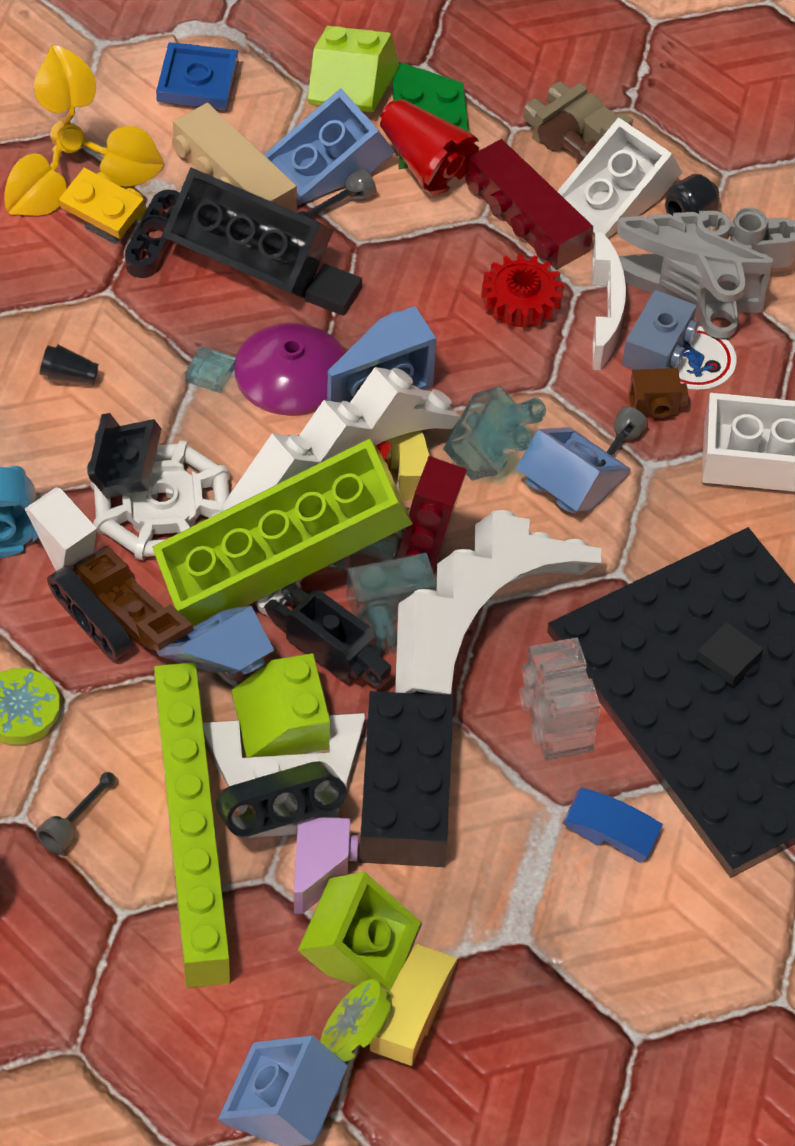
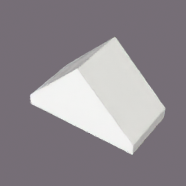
(62, 529)

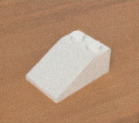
(620, 177)

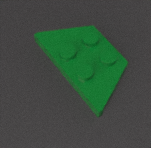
(432, 93)

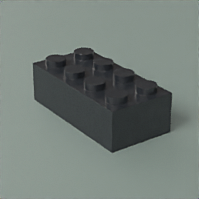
(247, 232)
(406, 779)

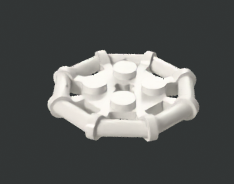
(165, 517)

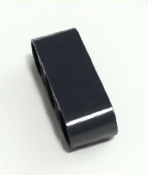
(262, 791)

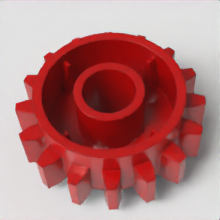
(522, 291)

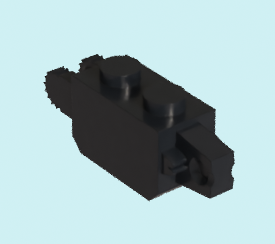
(332, 634)

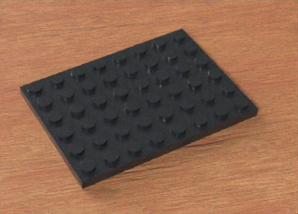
(709, 744)

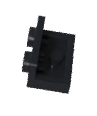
(123, 456)

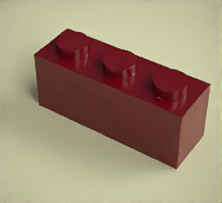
(432, 510)

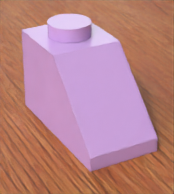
(321, 854)

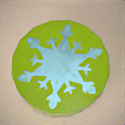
(26, 706)
(357, 1019)

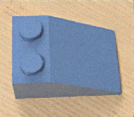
(329, 148)
(394, 341)

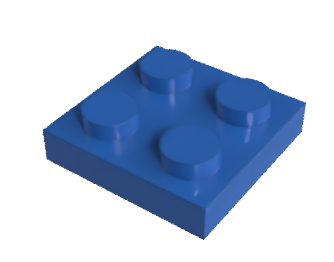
(197, 75)

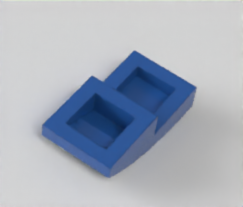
(608, 819)

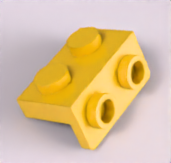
(103, 202)

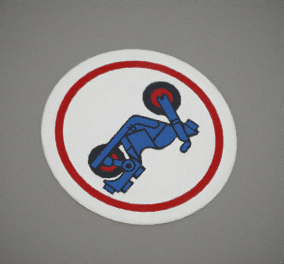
(706, 361)

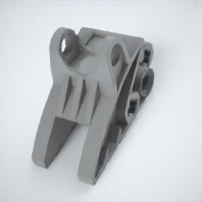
(704, 264)

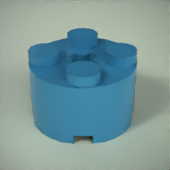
(15, 495)

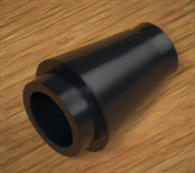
(67, 366)

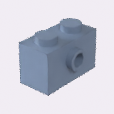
(660, 333)

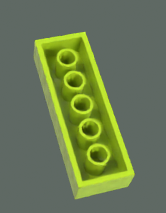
(282, 534)

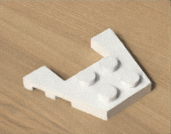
(225, 746)

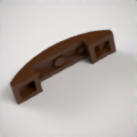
(129, 603)

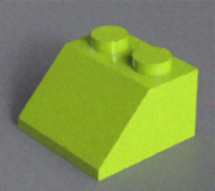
(354, 61)
(283, 709)
(359, 932)

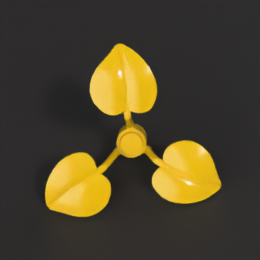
(60, 85)

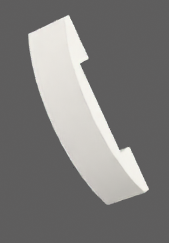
(607, 271)

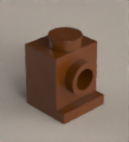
(657, 392)

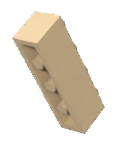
(226, 154)

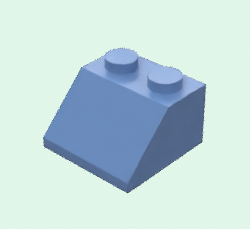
(568, 469)
(223, 643)
(284, 1091)

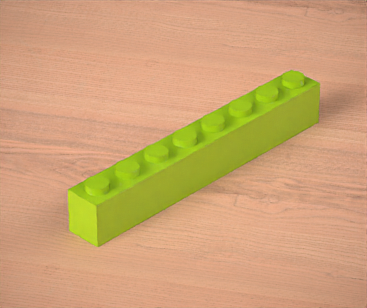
(191, 826)

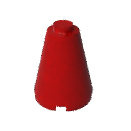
(428, 144)

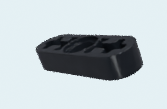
(156, 247)
(89, 613)

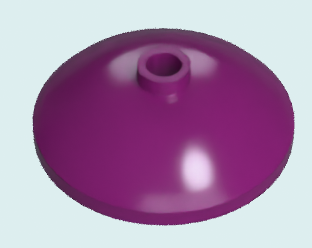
(287, 368)

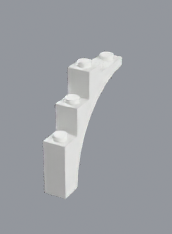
(379, 411)
(436, 621)

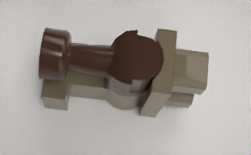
(571, 119)

